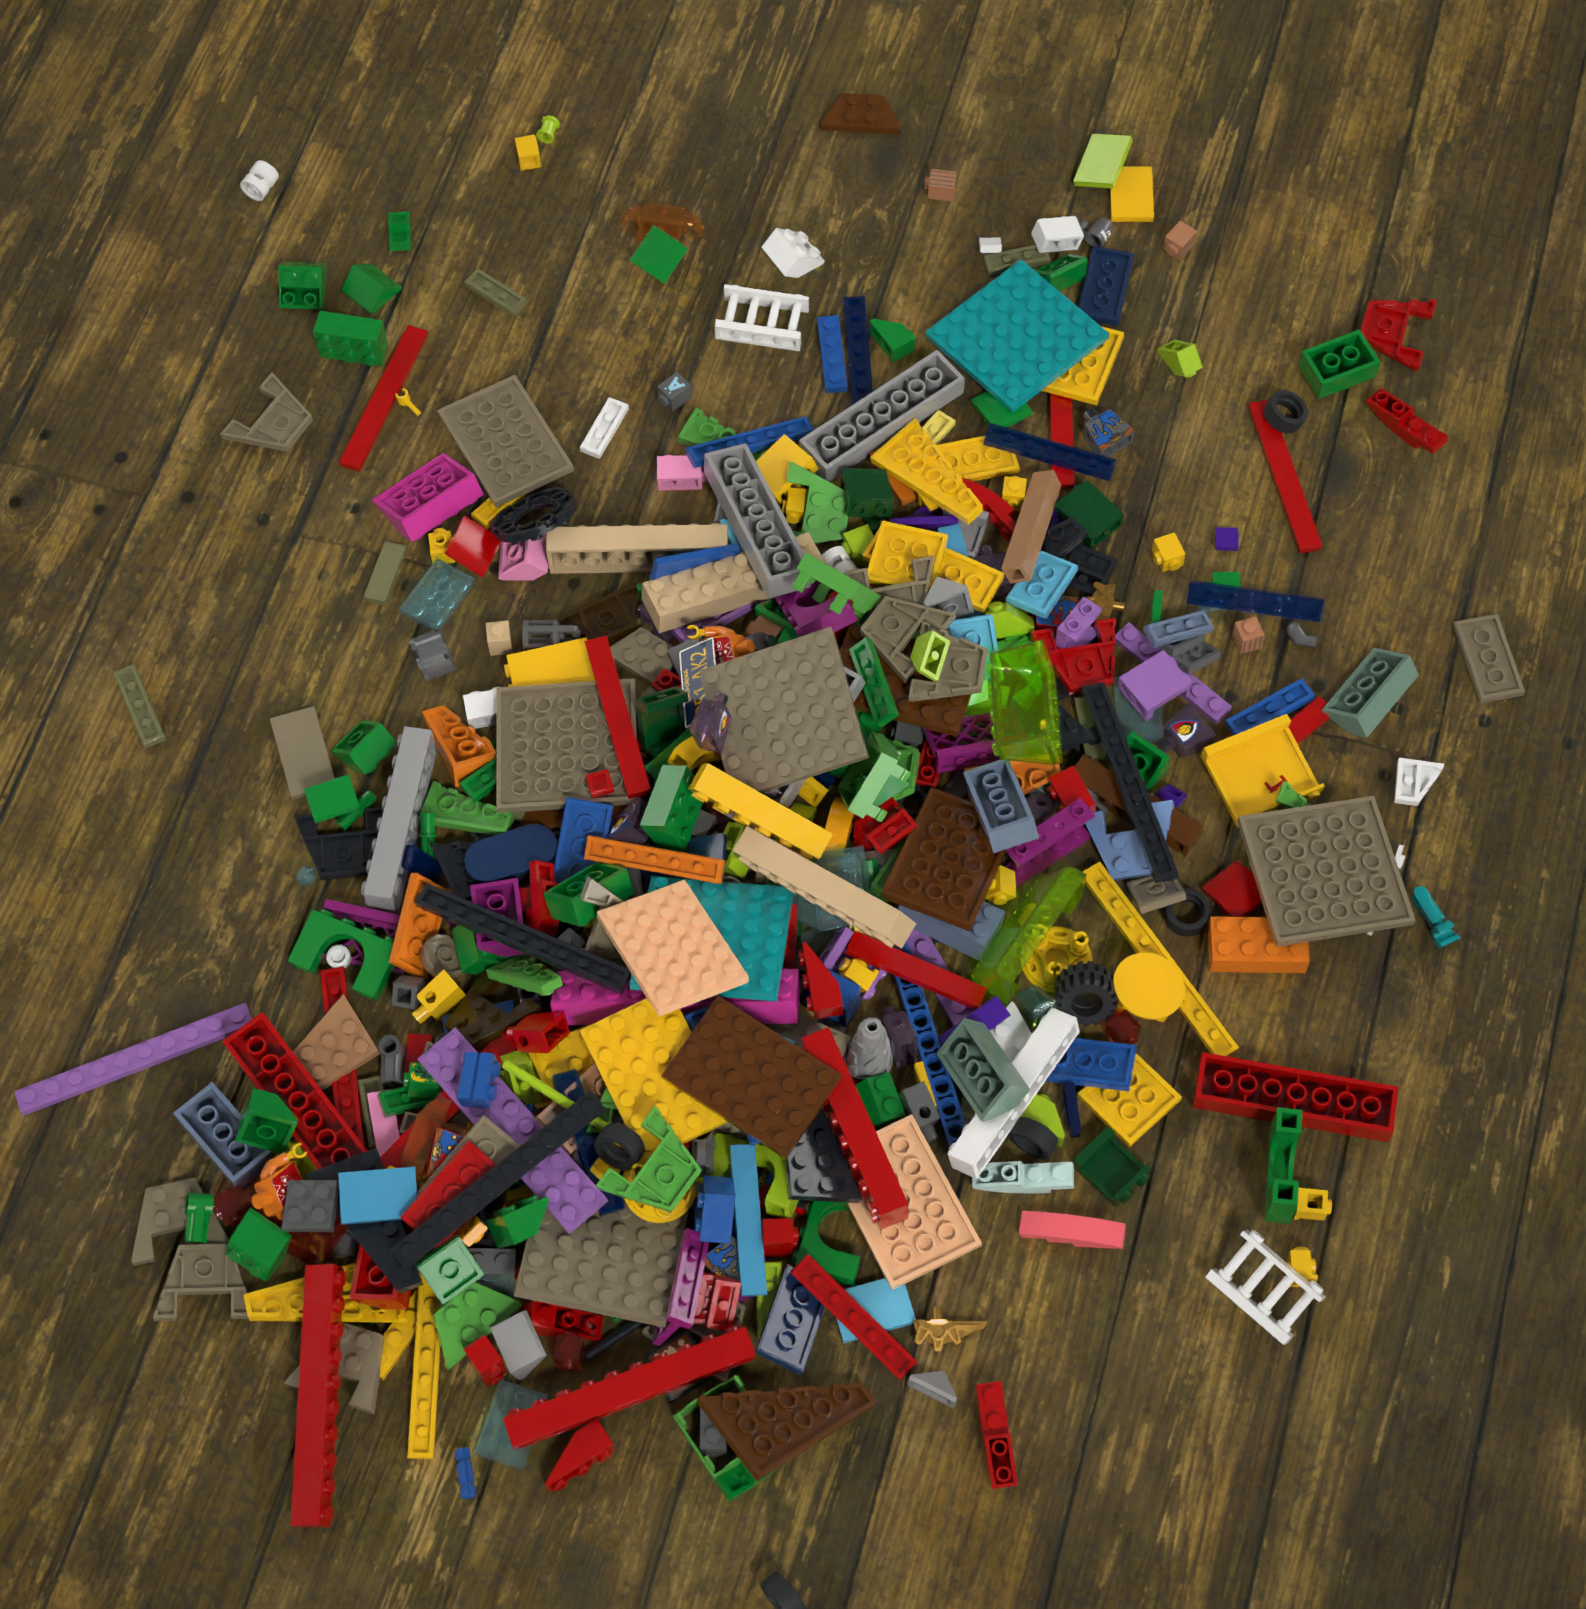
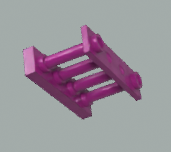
(1056, 840)

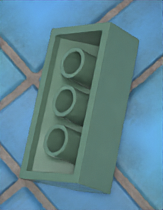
(1371, 691)
(982, 1070)

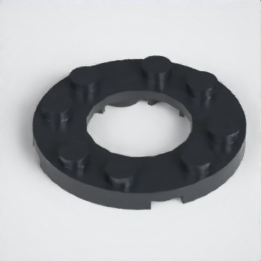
(505, 521)

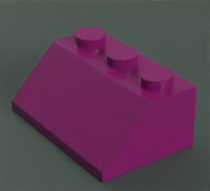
(503, 899)

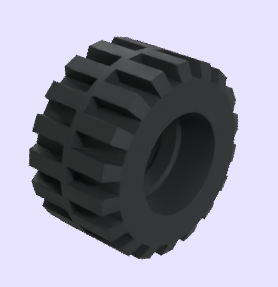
(1082, 979)

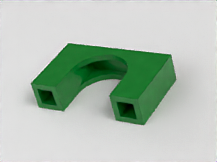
(324, 930)
(1280, 1188)
(838, 1264)

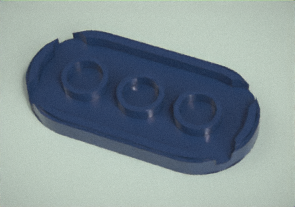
(510, 853)

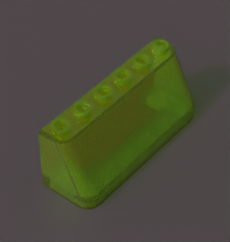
(1024, 705)
(1026, 929)

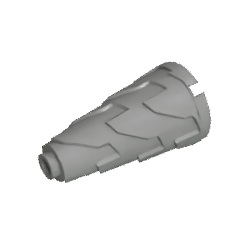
(869, 1051)

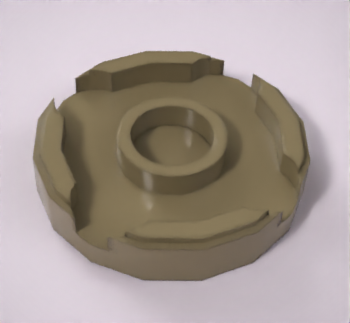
(440, 954)

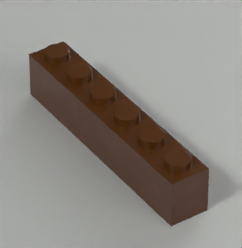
(1183, 830)

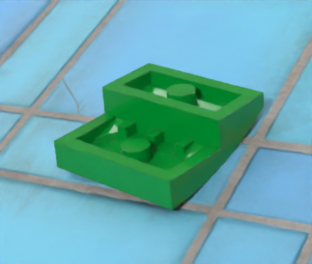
(659, 254)
(996, 412)

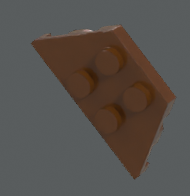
(861, 114)

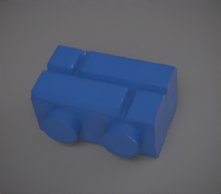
(478, 1080)

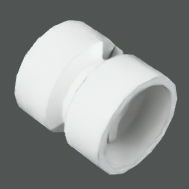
(259, 180)
(839, 559)

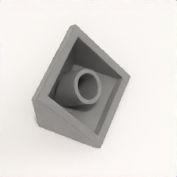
(949, 597)
(519, 1344)

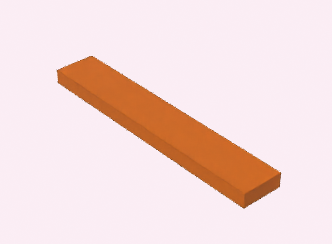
(654, 859)

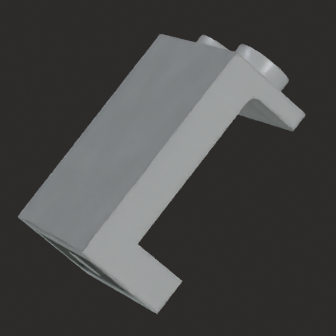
(973, 533)

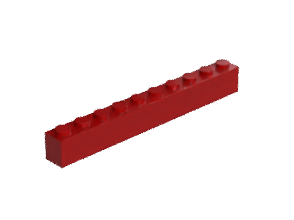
(629, 1388)
(318, 1396)

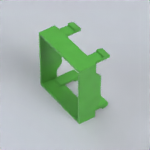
(830, 578)
(884, 767)
(680, 1422)

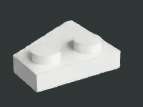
(1414, 780)

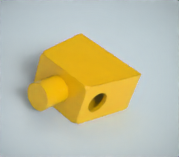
(438, 998)

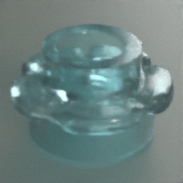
(306, 876)

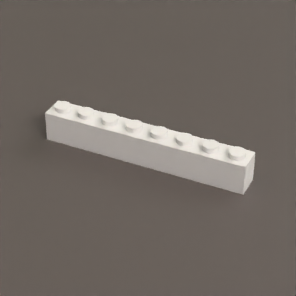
(1034, 1064)

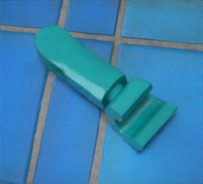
(1441, 931)

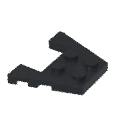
(1071, 730)
(340, 853)

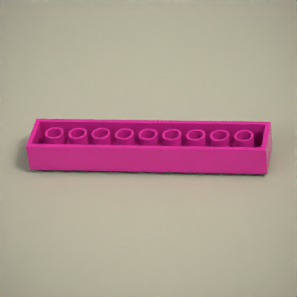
(589, 1003)

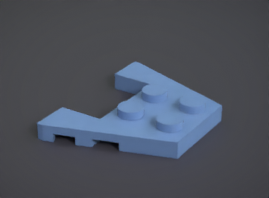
(1122, 849)

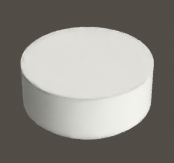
(338, 956)

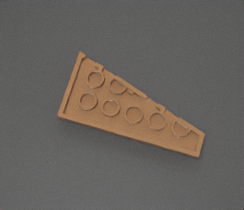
(336, 1045)

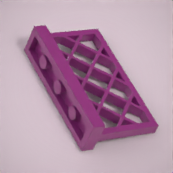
(964, 756)
(363, 916)
(685, 1286)

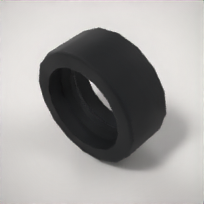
(1293, 403)
(1189, 929)
(624, 1137)
(1033, 1138)
(781, 1592)

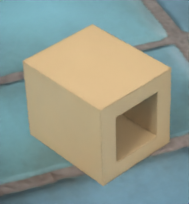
(499, 638)

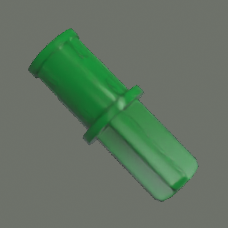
(364, 801)
(427, 832)

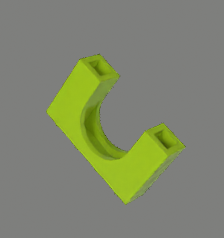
(777, 1199)

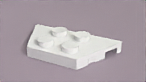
(1012, 1032)

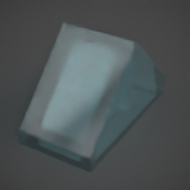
(1035, 1003)

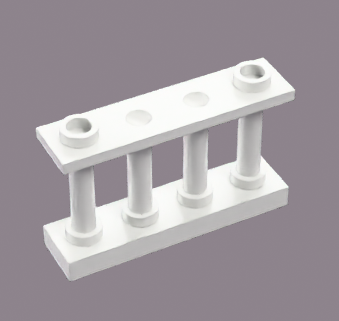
(761, 335)
(1242, 1294)

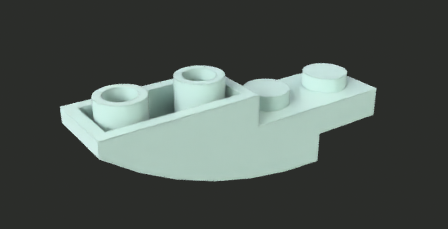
(1025, 1178)

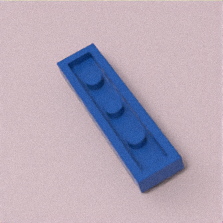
(832, 354)
(1273, 706)

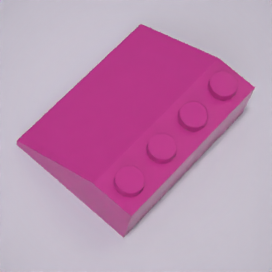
(428, 497)

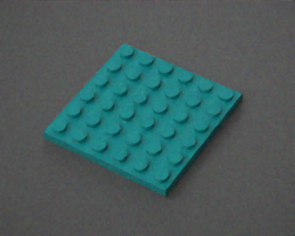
(1017, 335)
(753, 924)

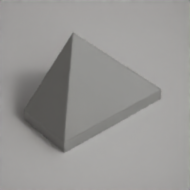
(935, 1386)

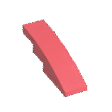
(1072, 1229)

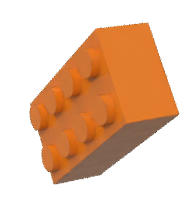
(1249, 947)

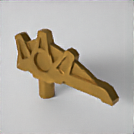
(1104, 598)
(939, 1331)

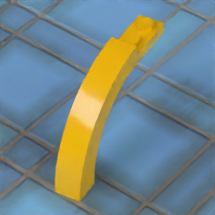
(692, 756)

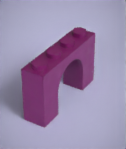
(815, 618)

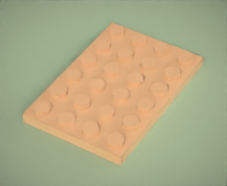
(672, 947)
(936, 1221)

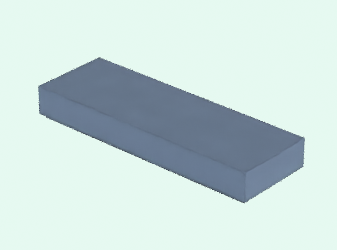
(1178, 628)

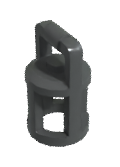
(551, 627)

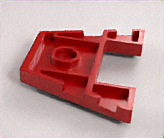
(1386, 325)
(1084, 663)

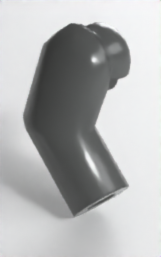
(1299, 637)

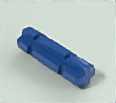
(465, 1473)

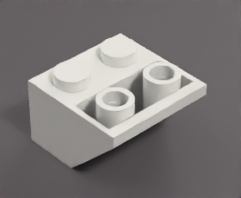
(792, 252)

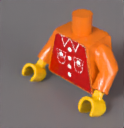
(726, 642)
(274, 1183)

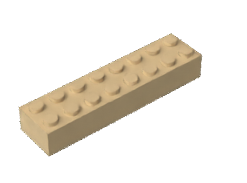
(626, 546)
(708, 589)
(823, 888)

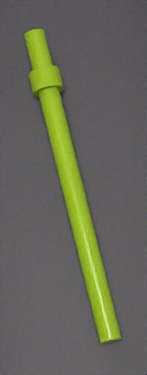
(546, 1090)

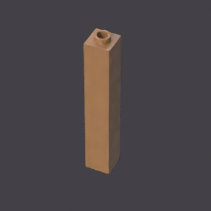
(1031, 526)

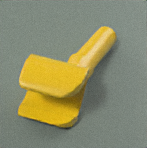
(406, 401)

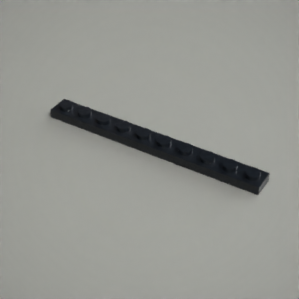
(1129, 783)
(524, 938)
(497, 1180)

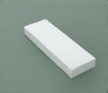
(604, 428)

